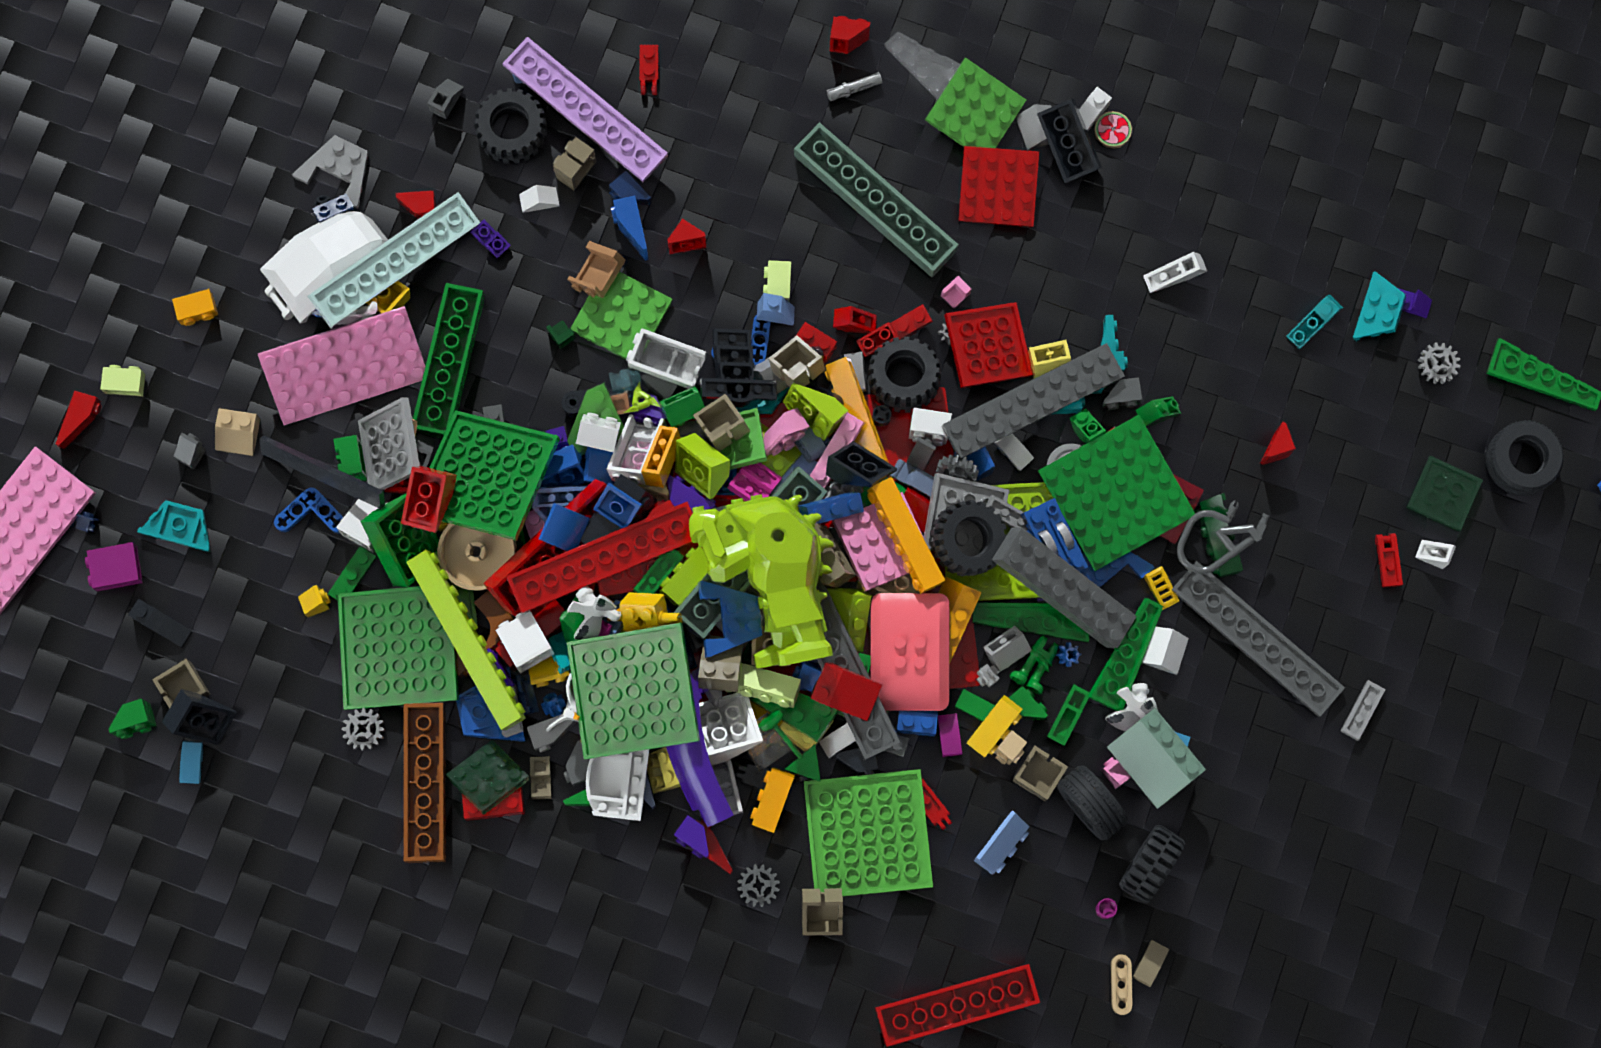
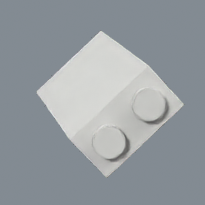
(351, 526)
(524, 641)

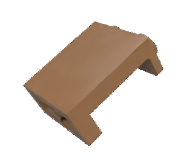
(598, 270)

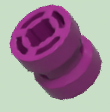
(1109, 908)

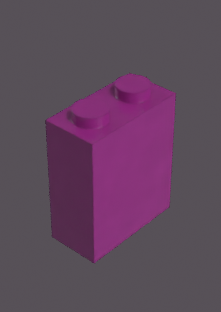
(113, 567)

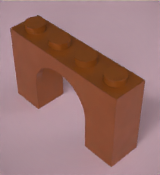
(496, 615)

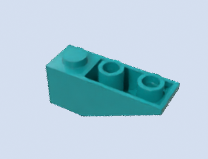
(1314, 321)

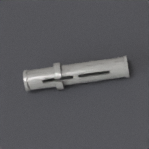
(846, 89)

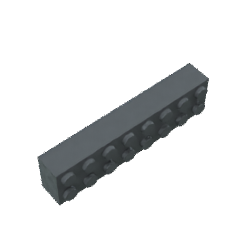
(1064, 587)

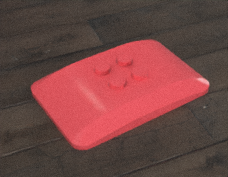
(911, 650)

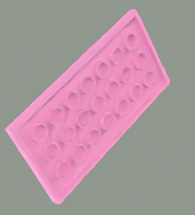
(343, 365)
(34, 514)

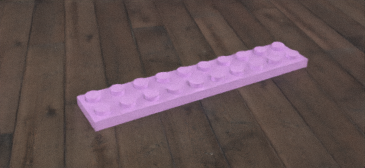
(585, 109)

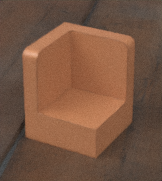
(622, 402)

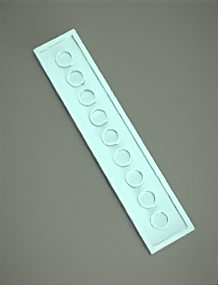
(393, 259)

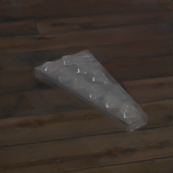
(923, 63)

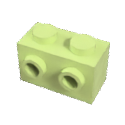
(778, 278)
(123, 381)

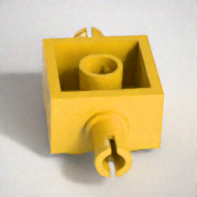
(645, 611)

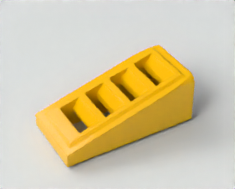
(1164, 578)

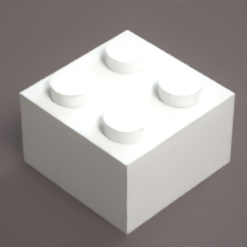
(928, 425)
(598, 432)

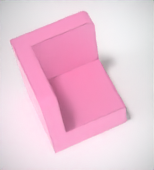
(956, 292)

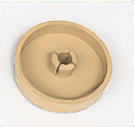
(459, 562)

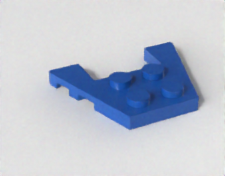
(1105, 573)
(739, 617)
(477, 718)

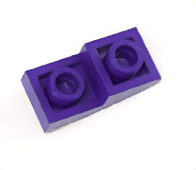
(490, 238)

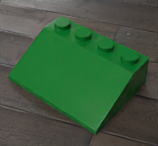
(397, 542)

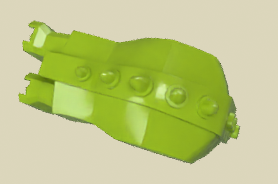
(781, 563)

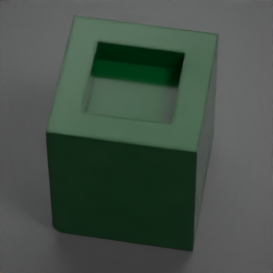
(561, 334)

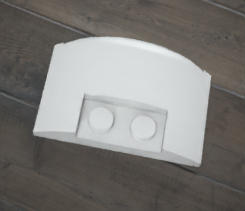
(617, 785)

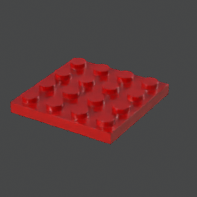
(998, 186)
(988, 345)

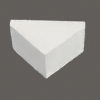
(538, 198)
(1435, 553)

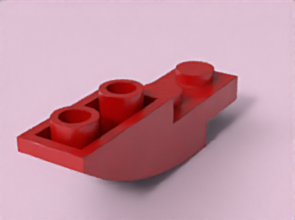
(901, 327)

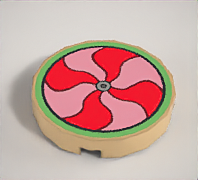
(1113, 130)

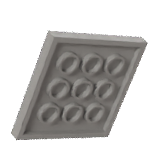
(389, 444)
(953, 490)

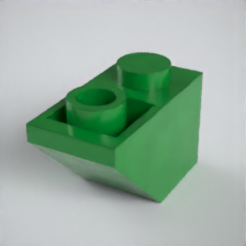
(1158, 410)
(1086, 426)
(1031, 709)

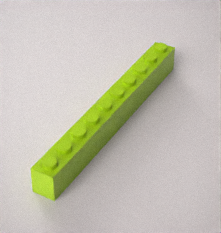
(466, 640)

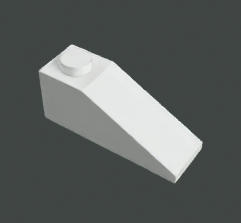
(1094, 107)
(1175, 272)

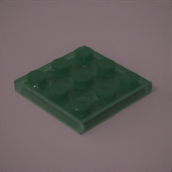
(1444, 493)
(487, 777)

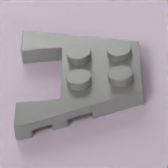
(340, 160)

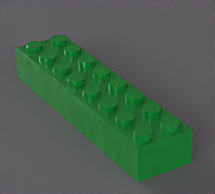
(448, 359)

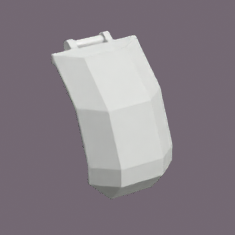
(316, 258)

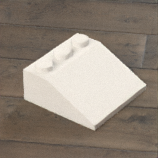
(729, 727)

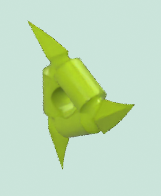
(648, 400)

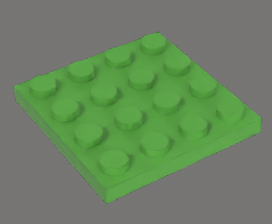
(975, 107)
(621, 314)

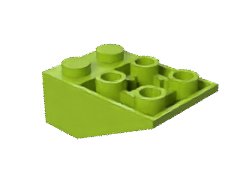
(819, 410)

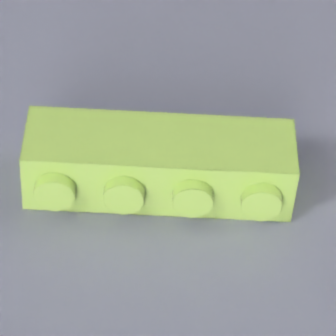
(768, 686)

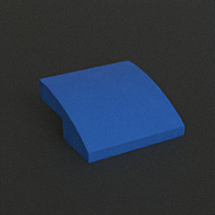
(564, 528)

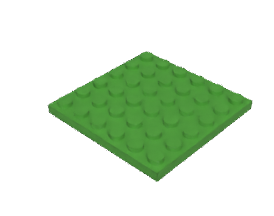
(868, 833)

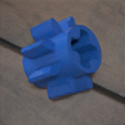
(1073, 654)
(553, 704)

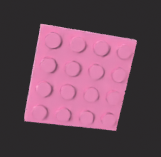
(870, 547)

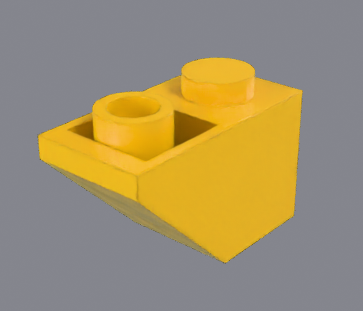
(314, 601)

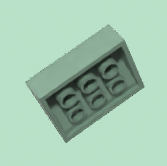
(1156, 758)

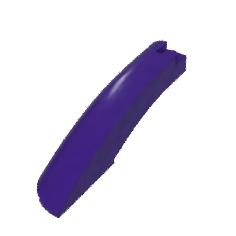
(697, 775)

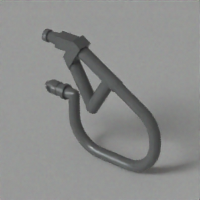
(1256, 535)

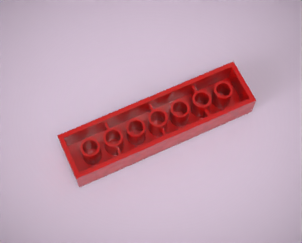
(538, 551)
(957, 1005)

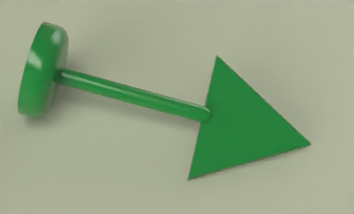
(806, 763)

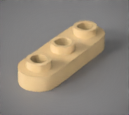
(1125, 976)

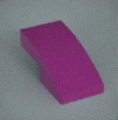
(949, 735)

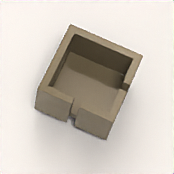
(574, 163)
(796, 363)
(721, 423)
(180, 677)
(1040, 775)
(822, 911)

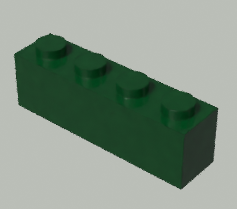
(1215, 546)

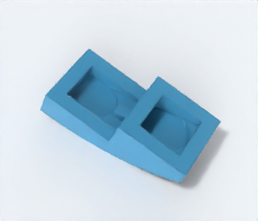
(191, 762)

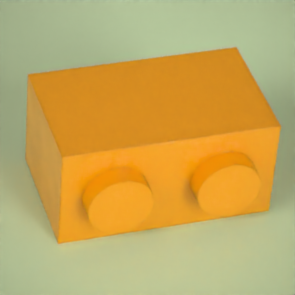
(195, 307)

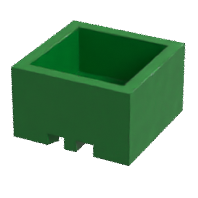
(350, 456)

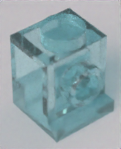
(624, 380)

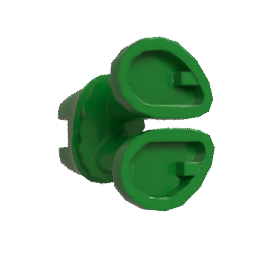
(1044, 661)

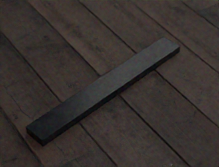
(322, 472)

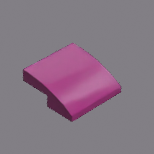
(753, 481)

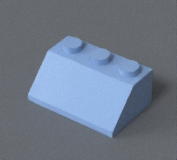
(1002, 843)

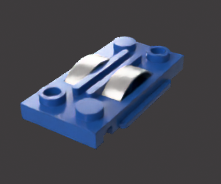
(1051, 529)

